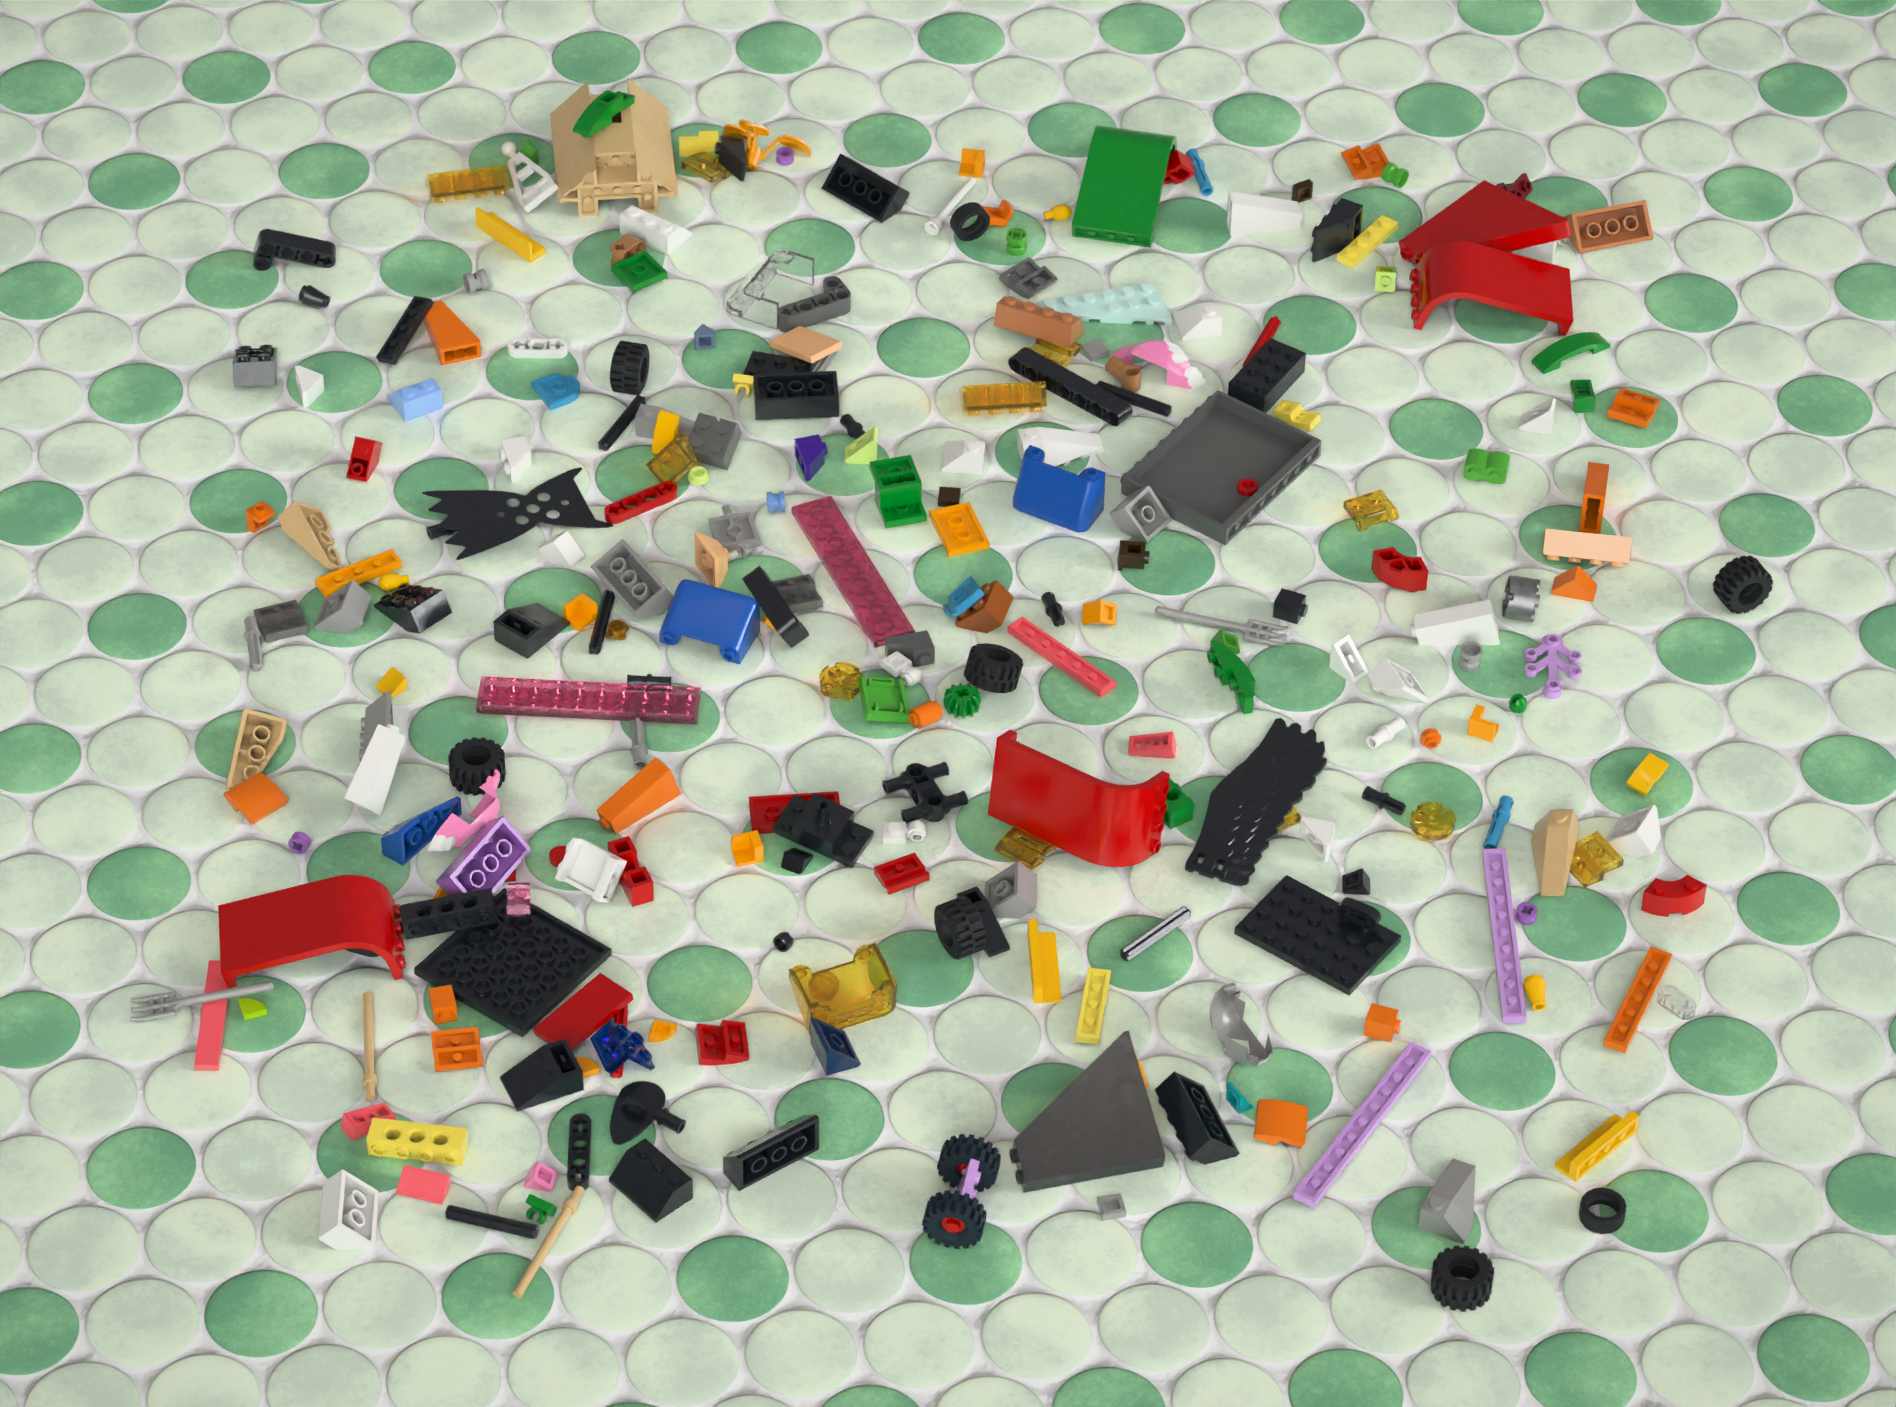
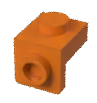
(1001, 215)
(258, 516)

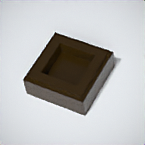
(1302, 191)
(949, 496)

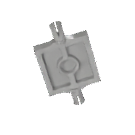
(735, 531)

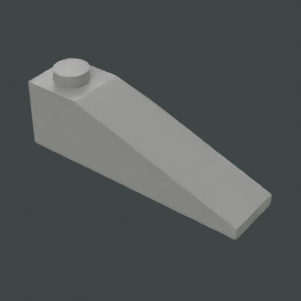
(646, 420)

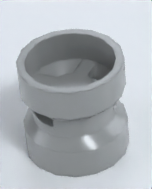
(476, 281)
(1469, 660)

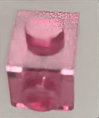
(518, 899)

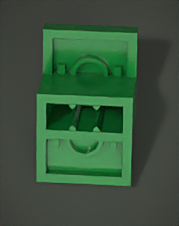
(898, 491)

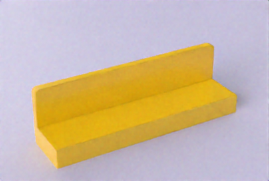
(508, 235)
(1043, 965)
(1597, 1145)

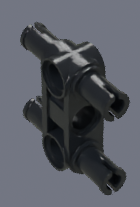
(924, 791)

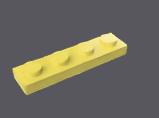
(1367, 241)
(1093, 1006)

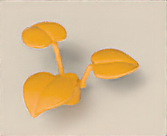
(753, 152)

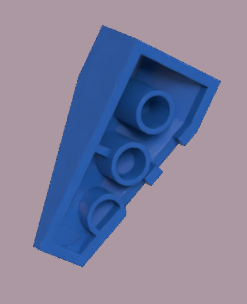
(415, 833)

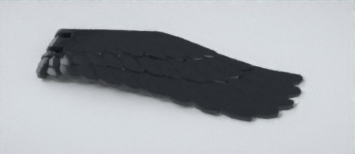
(1254, 801)

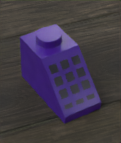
(810, 455)

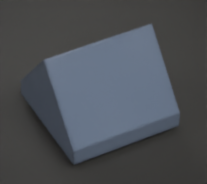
(704, 338)

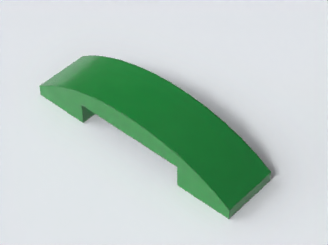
(1570, 346)

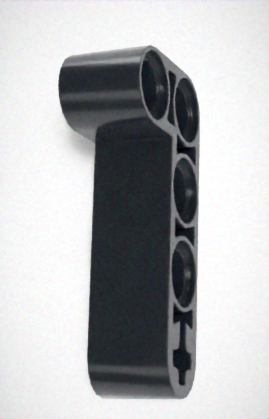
(292, 247)
(775, 607)

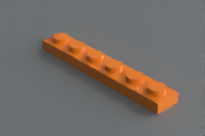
(1637, 1000)

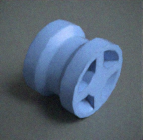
(775, 502)

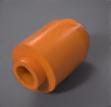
(925, 714)

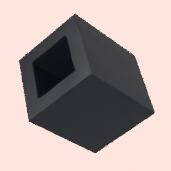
(1290, 606)

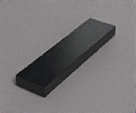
(404, 330)

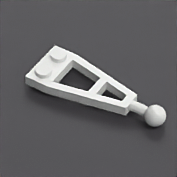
(540, 190)

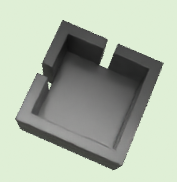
(714, 440)

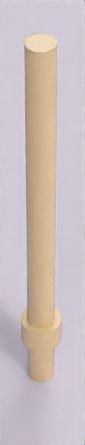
(369, 1077)
(568, 1208)

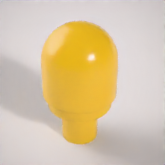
(1058, 213)
(391, 581)

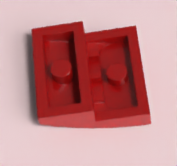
(721, 1043)

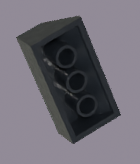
(864, 189)
(1195, 1120)
(772, 1151)

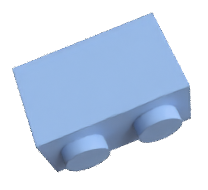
(417, 399)

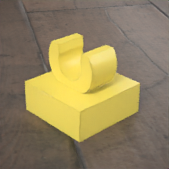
(743, 382)

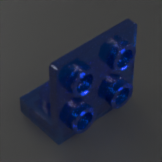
(618, 1044)

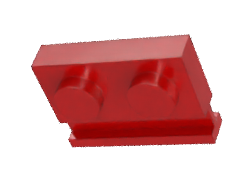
(901, 873)

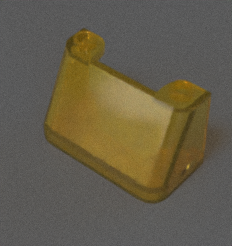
(846, 992)

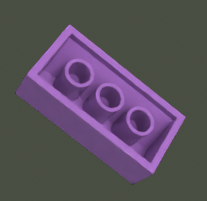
(485, 860)

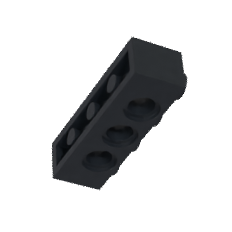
(448, 913)

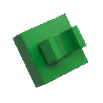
(539, 1206)

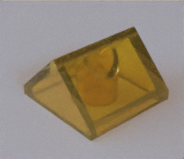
(673, 460)

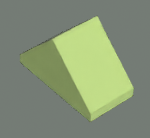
(863, 449)

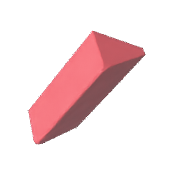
(423, 1184)

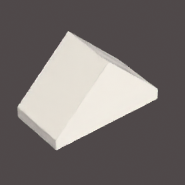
(309, 385)
(1539, 419)
(562, 550)
(1346, 660)
(1318, 835)

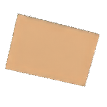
(805, 344)

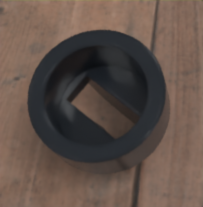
(780, 945)

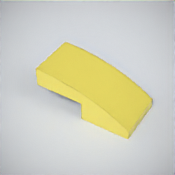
(694, 144)
(1292, 414)

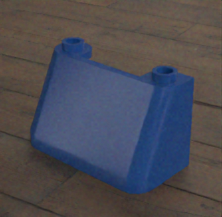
(1057, 494)
(712, 617)

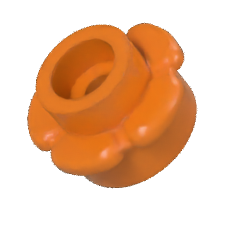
(1430, 738)

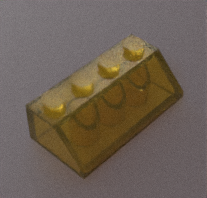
(467, 182)
(1003, 397)

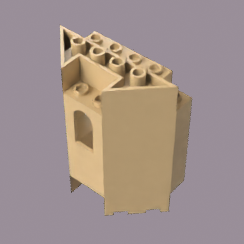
(618, 162)

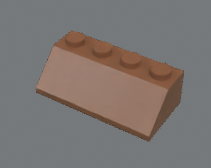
(1610, 226)
(1038, 321)

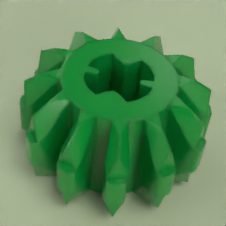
(962, 700)

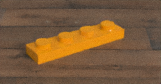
(359, 572)

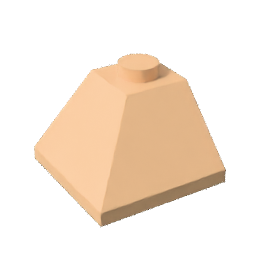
(711, 559)

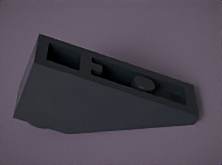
(732, 155)

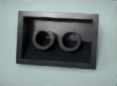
(651, 1181)

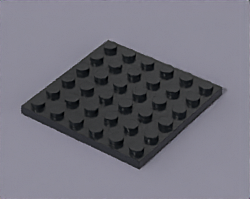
(514, 966)

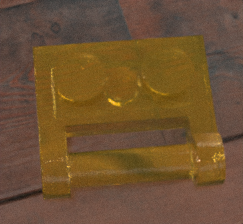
(1370, 504)

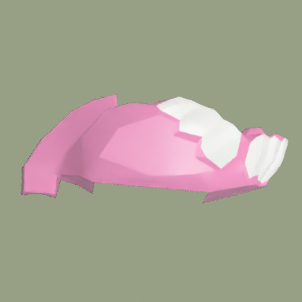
(1167, 356)
(458, 832)

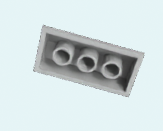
(633, 581)
(377, 713)

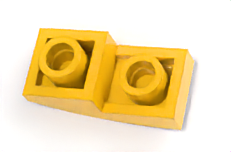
(665, 430)
(1647, 774)

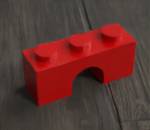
(634, 880)

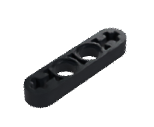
(576, 1152)

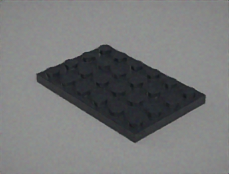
(1312, 936)

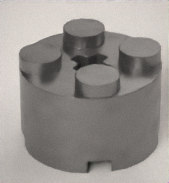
(1521, 598)

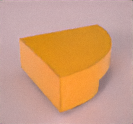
(661, 1031)
(588, 1066)

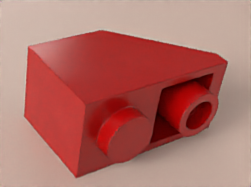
(363, 458)

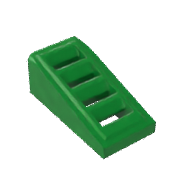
(1582, 396)

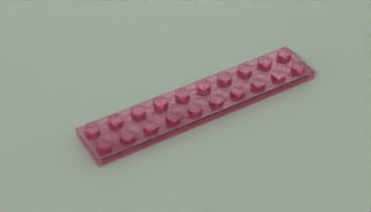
(852, 570)
(588, 700)

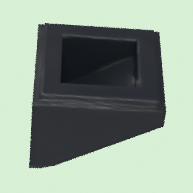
(796, 860)
(1356, 883)

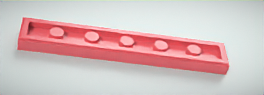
(1061, 657)
(212, 1022)

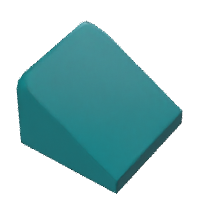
(1237, 1099)

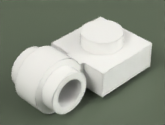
(898, 664)
(898, 832)

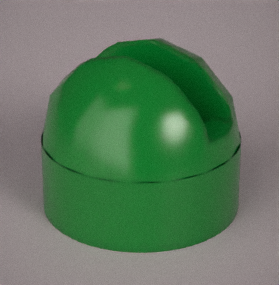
(1517, 703)

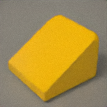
(392, 682)

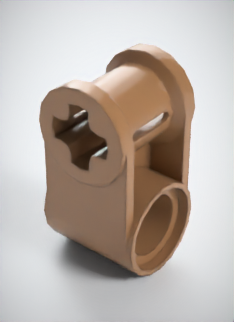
(626, 247)

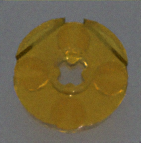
(830, 678)
(1426, 830)

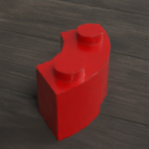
(1179, 168)
(1399, 570)
(1673, 896)

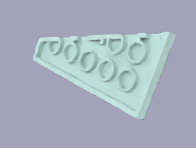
(1115, 305)

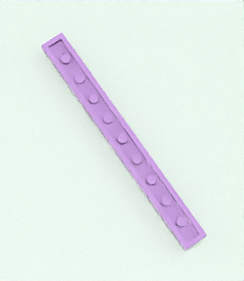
(1504, 936)
(1361, 1125)

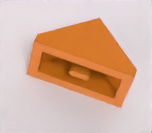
(1575, 585)

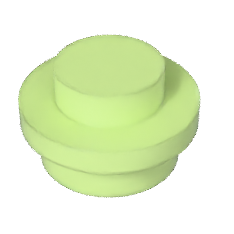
(698, 475)

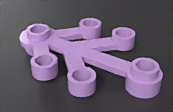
(1552, 645)

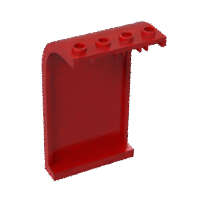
(1493, 278)
(1075, 810)
(309, 923)

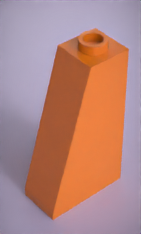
(450, 336)
(1594, 498)
(639, 797)

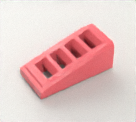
(1161, 745)
(357, 1122)

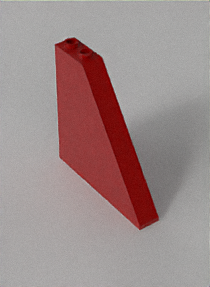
(1487, 218)

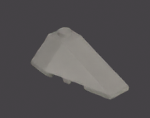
(1450, 1203)

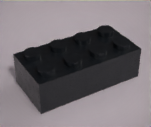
(1267, 375)
(796, 395)

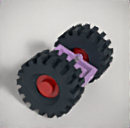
(958, 1217)

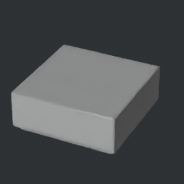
(1095, 350)
(1111, 1207)

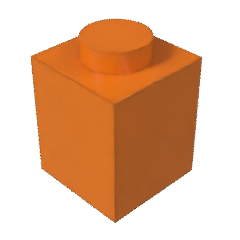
(442, 1004)
(1382, 1022)

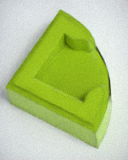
(251, 1008)

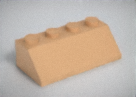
(1586, 546)

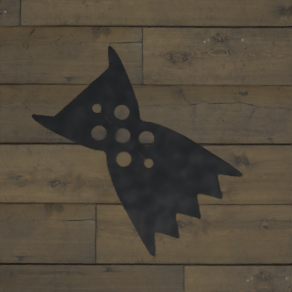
(476, 519)

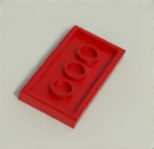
(767, 809)
(584, 1012)

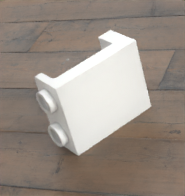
(591, 869)

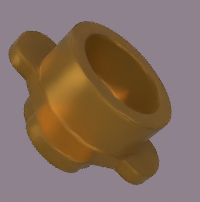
(617, 630)

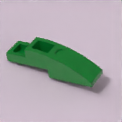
(600, 112)
(1233, 672)

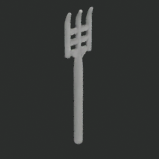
(1246, 629)
(174, 1003)

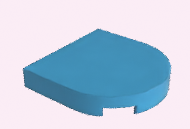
(556, 390)
(963, 597)

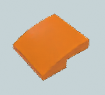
(1366, 162)
(1633, 408)
(256, 798)
(456, 1049)
(1280, 1122)

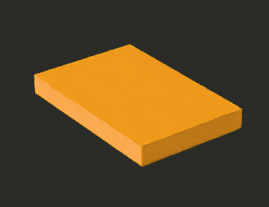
(958, 529)

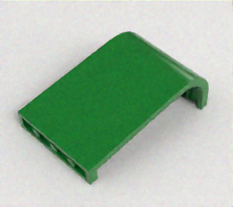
(1122, 185)

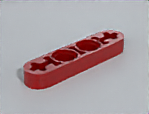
(619, 512)

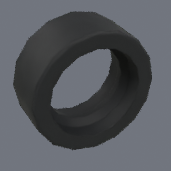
(976, 229)
(1598, 1224)

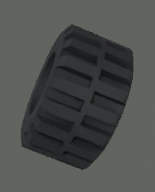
(629, 368)
(1742, 584)
(993, 668)
(473, 762)
(960, 927)
(1458, 1292)

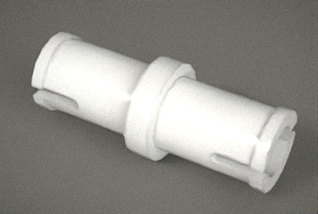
(1385, 732)

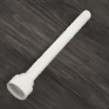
(934, 224)

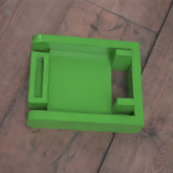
(883, 701)

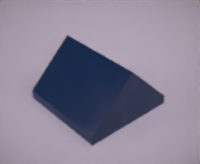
(832, 1047)

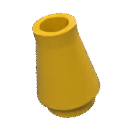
(1535, 990)

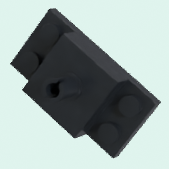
(824, 828)

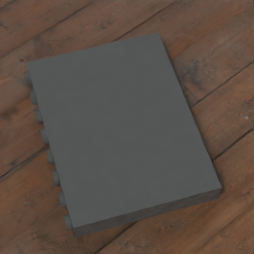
(1208, 455)

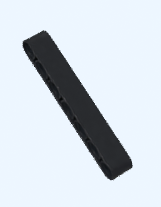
(1070, 386)

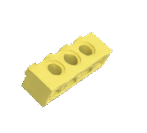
(417, 1141)

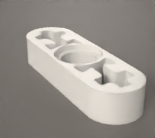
(557, 348)

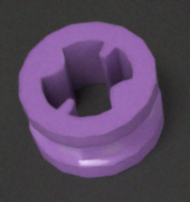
(785, 156)
(299, 842)
(1524, 908)

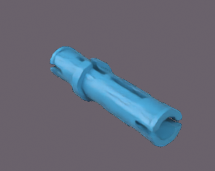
(1200, 175)
(1500, 819)

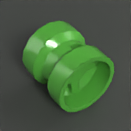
(1393, 174)
(1016, 241)

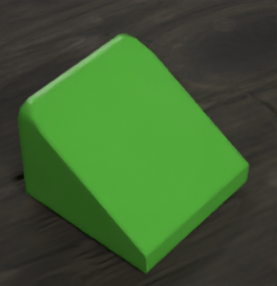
(530, 151)
(1228, 640)

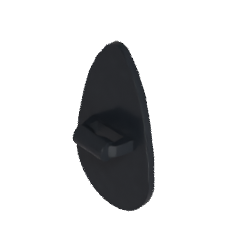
(635, 1110)

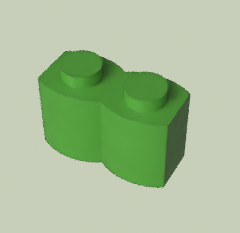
(1486, 466)

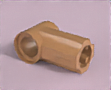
(1127, 374)

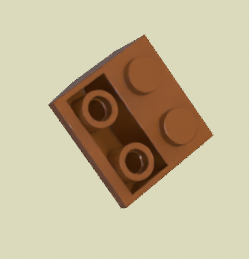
(988, 611)

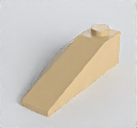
(311, 531)
(254, 745)
(1553, 850)

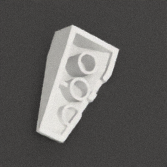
(1059, 444)

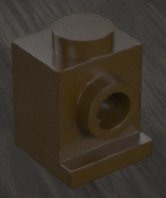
(1132, 555)

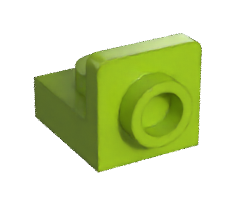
(1385, 279)

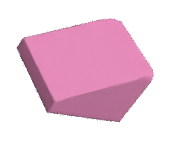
(540, 1177)

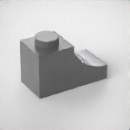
(914, 646)

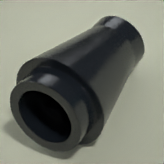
(312, 296)

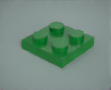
(639, 271)

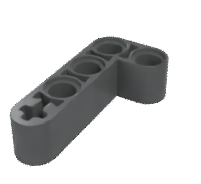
(816, 309)

